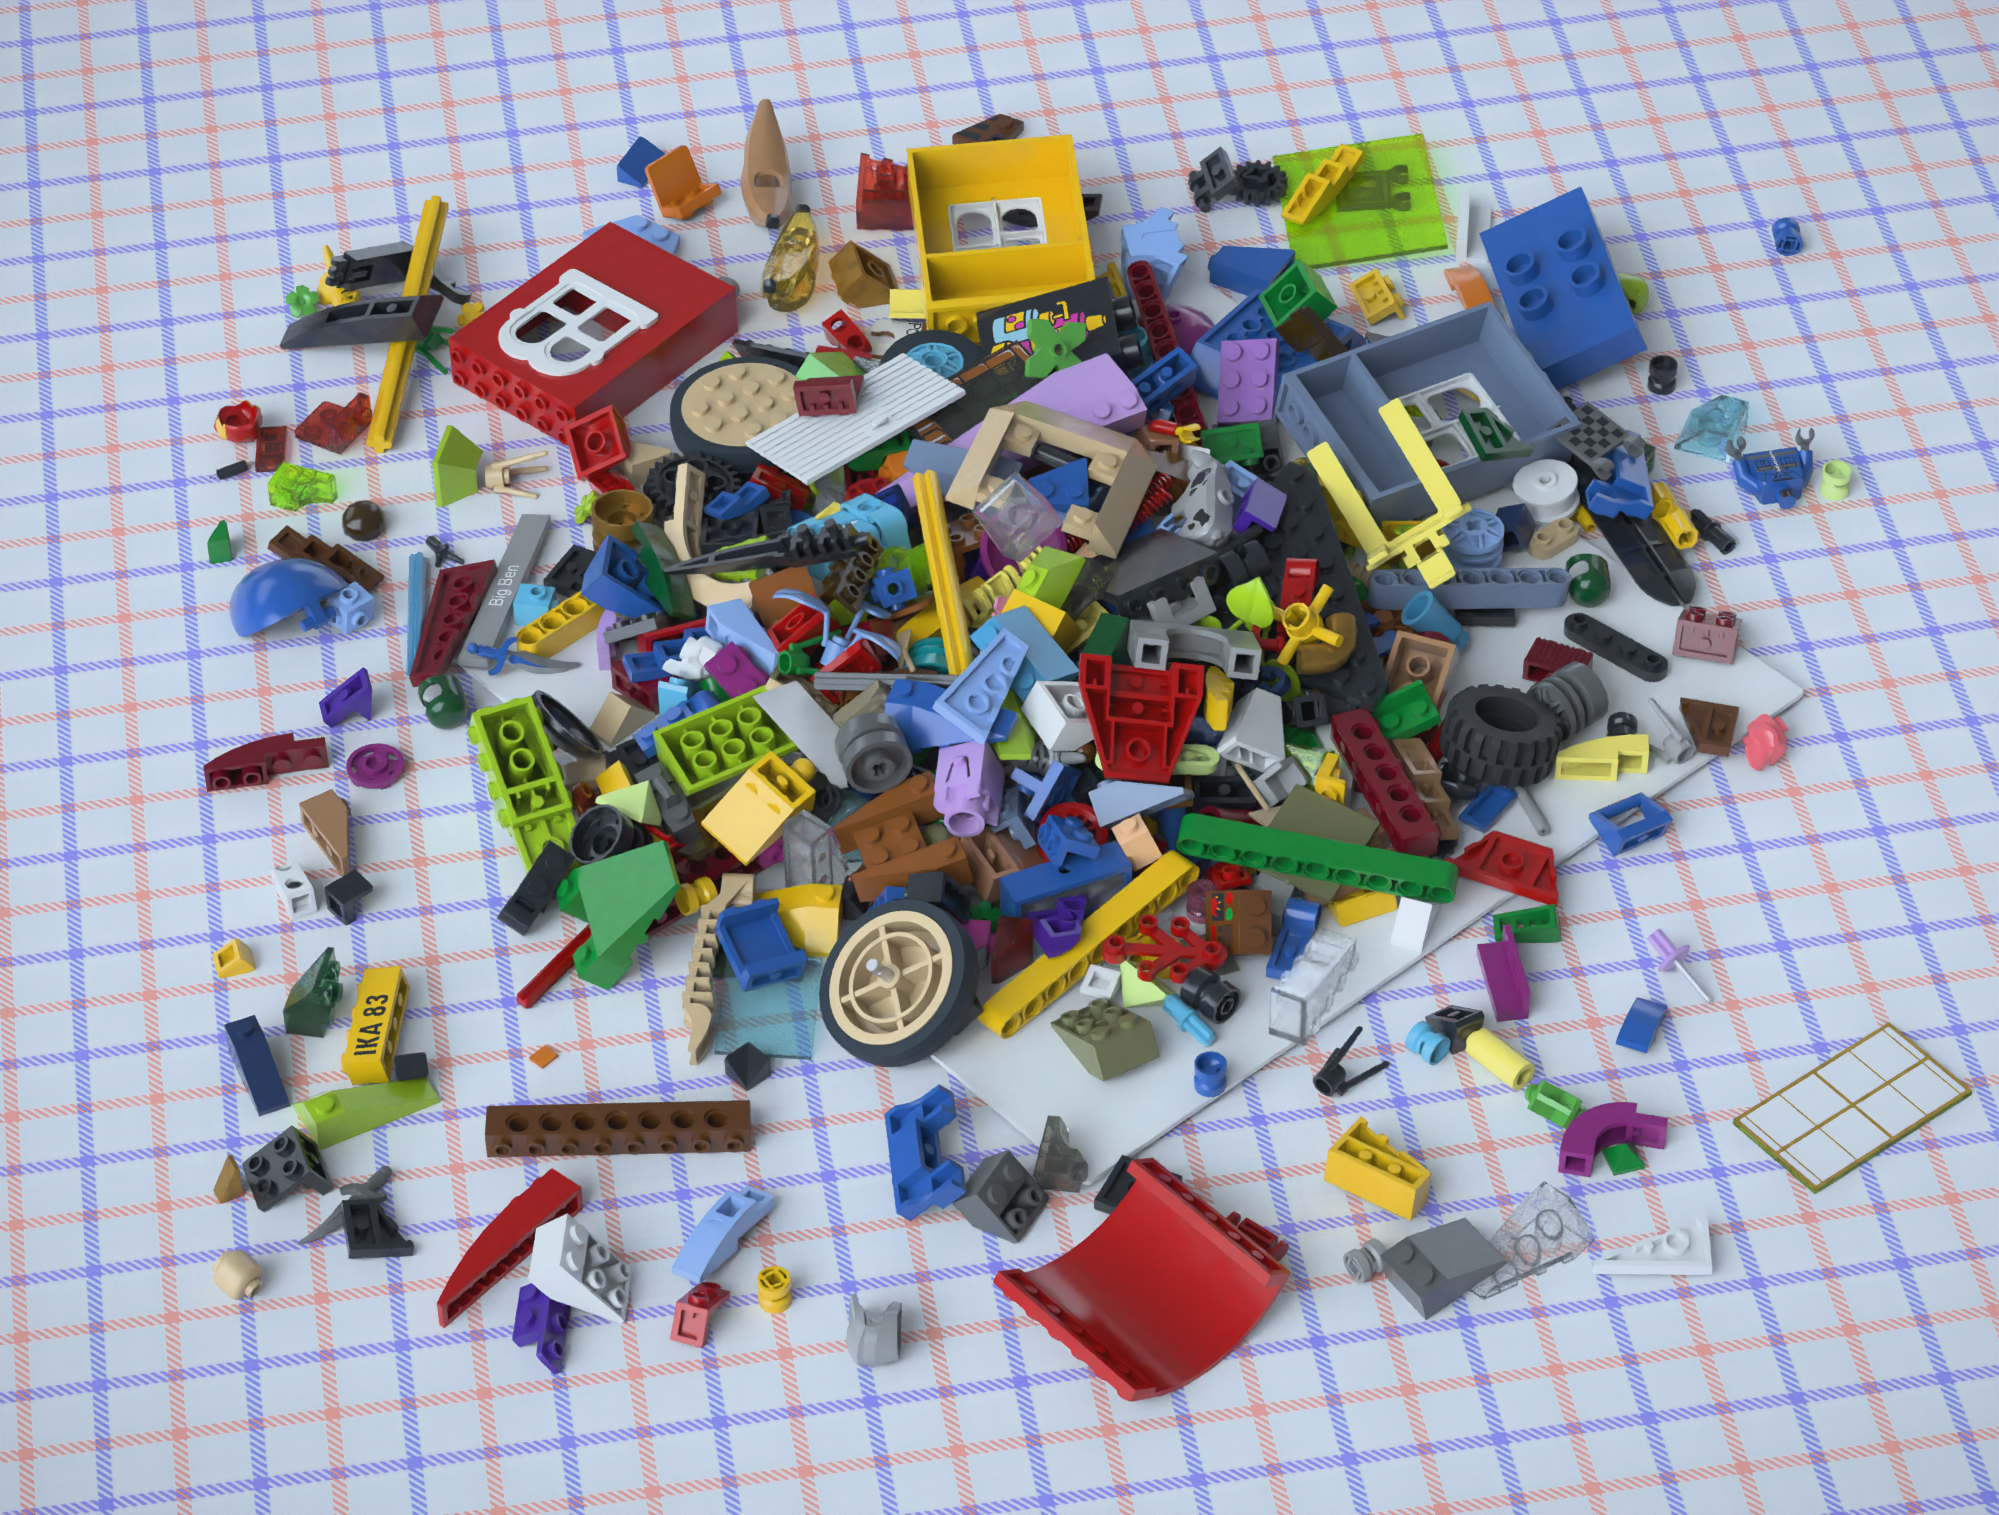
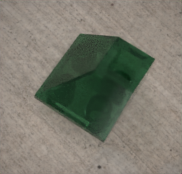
(314, 998)

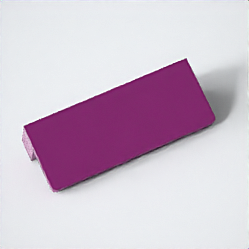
(1505, 977)

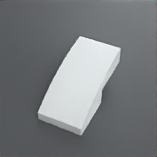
(1103, 980)

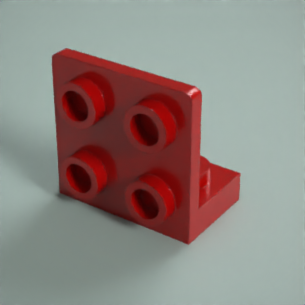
(857, 658)

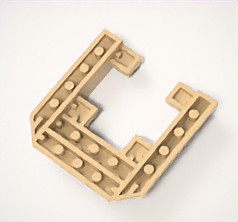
(1116, 462)

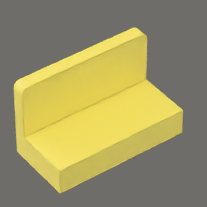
(906, 303)

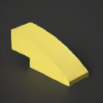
(1603, 758)

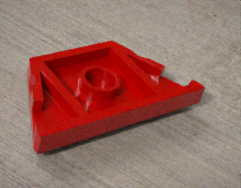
(1511, 866)

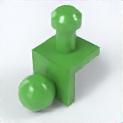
(1553, 1103)

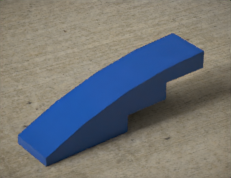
(649, 665)

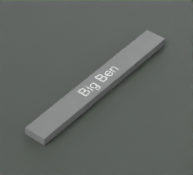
(499, 600)

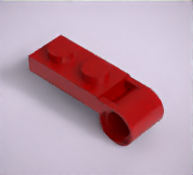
(1298, 585)

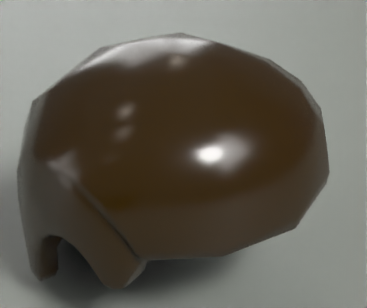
(363, 520)

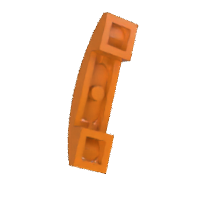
(1468, 285)

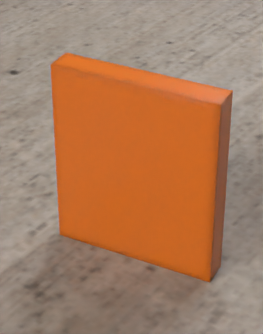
(543, 1057)

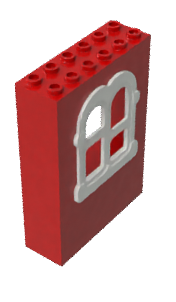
(655, 303)

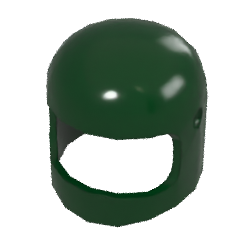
(1593, 586)
(449, 707)

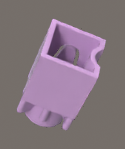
(965, 798)

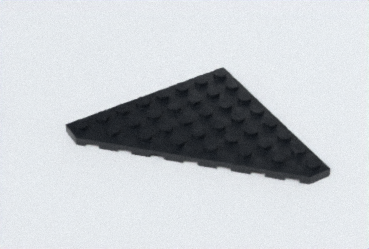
(1309, 533)

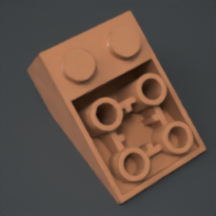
(994, 856)

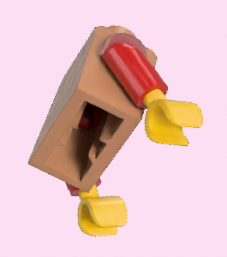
(1163, 435)

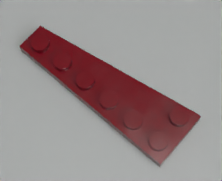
(449, 616)

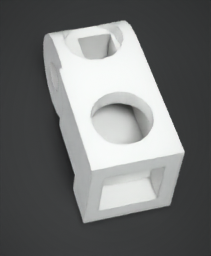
(294, 890)

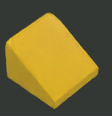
(233, 959)

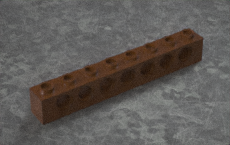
(618, 1128)

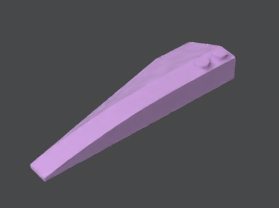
(1088, 391)

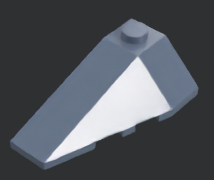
(947, 461)

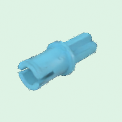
(1188, 1019)

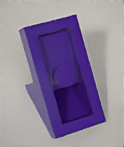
(350, 696)

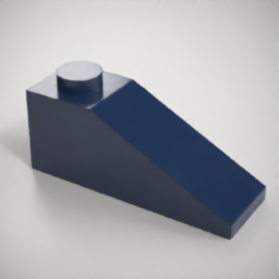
(255, 1065)

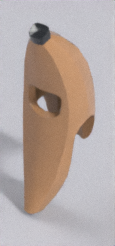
(766, 170)

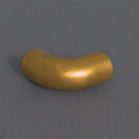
(1326, 657)

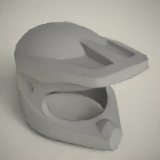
(874, 1337)

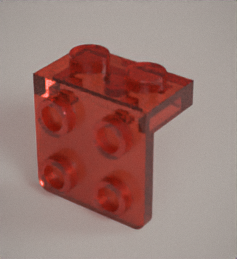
(336, 426)

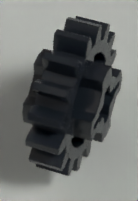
(1259, 183)

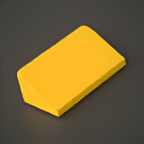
(1361, 906)

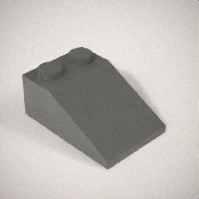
(1440, 1265)

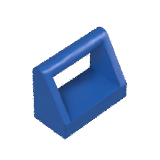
(1623, 839)

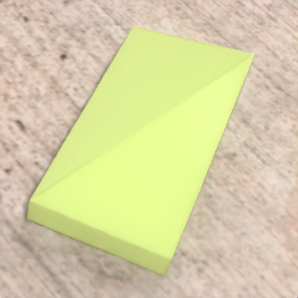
(635, 802)
(1138, 992)

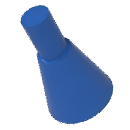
(1170, 824)

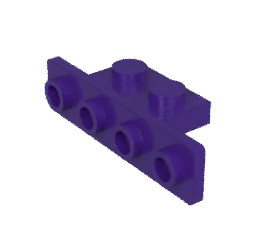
(542, 1321)

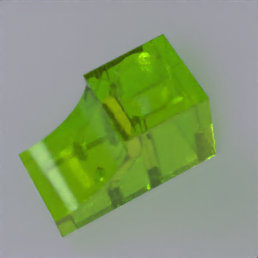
(299, 486)

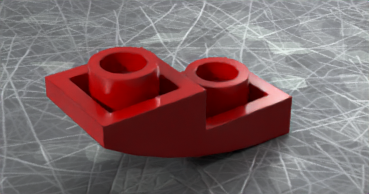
(1227, 876)

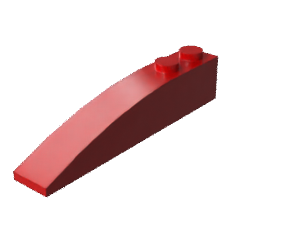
(507, 1241)

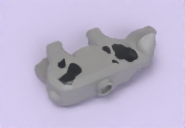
(1206, 501)

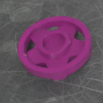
(376, 769)

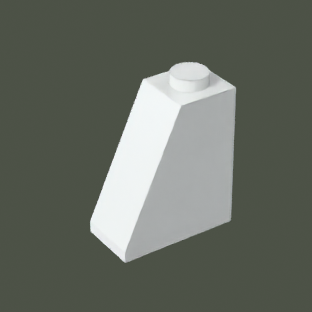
(1255, 732)

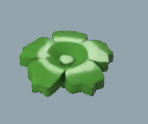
(302, 301)

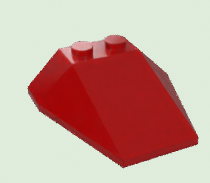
(1139, 715)

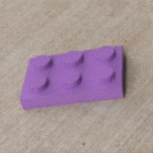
(1247, 381)

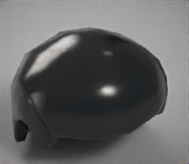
(1457, 786)

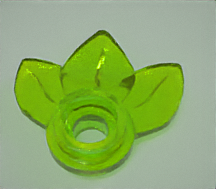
(914, 559)

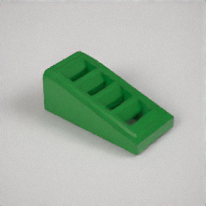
(1544, 917)

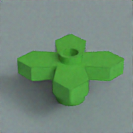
(1052, 348)

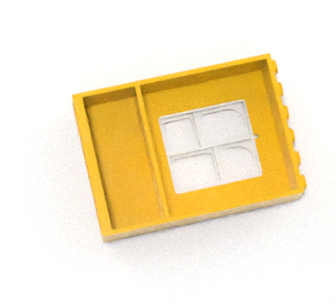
(991, 181)

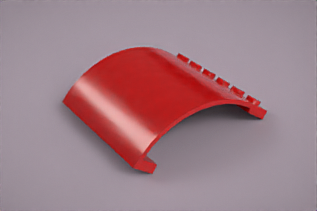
(1152, 1288)

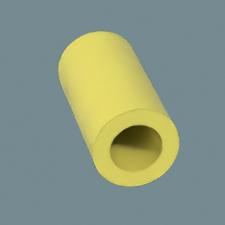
(1500, 1058)

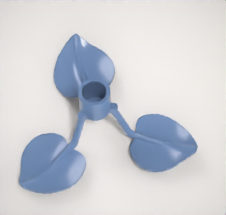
(839, 644)

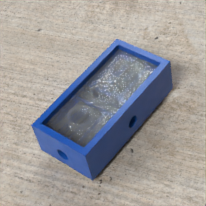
(1041, 885)

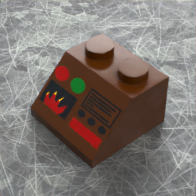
(1240, 921)

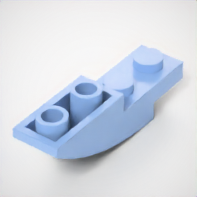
(719, 1230)

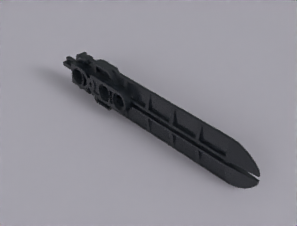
(1640, 545)

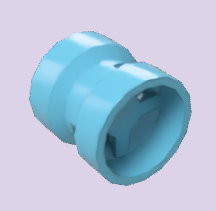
(1428, 1043)

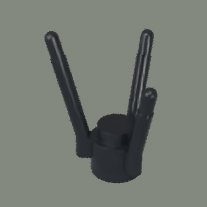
(1332, 1075)

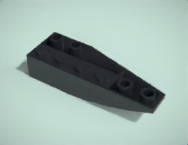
(365, 322)

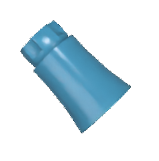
(1427, 614)

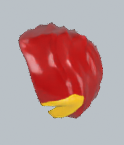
(239, 422)

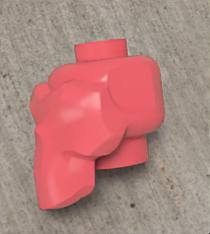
(1765, 741)

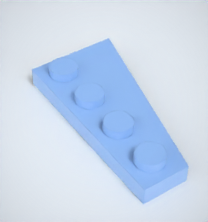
(981, 688)

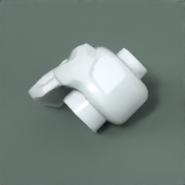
(694, 656)

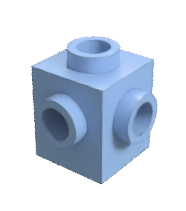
(352, 606)

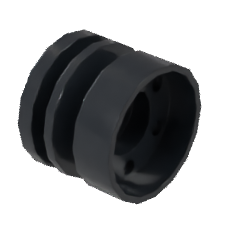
(605, 833)

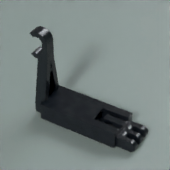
(383, 266)

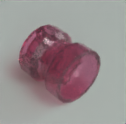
(1196, 900)

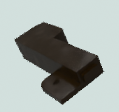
(1312, 333)

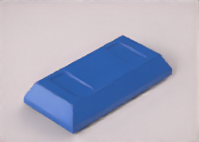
(1487, 807)

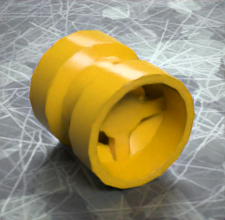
(692, 896)
(774, 1289)

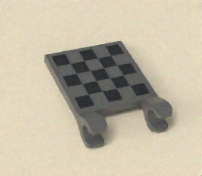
(1597, 439)

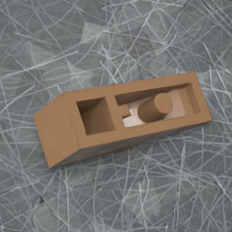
(328, 825)

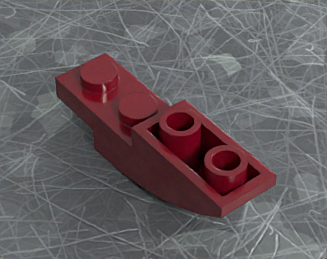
(256, 760)

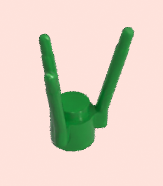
(433, 342)
(796, 661)

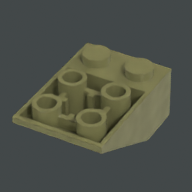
(1107, 1038)

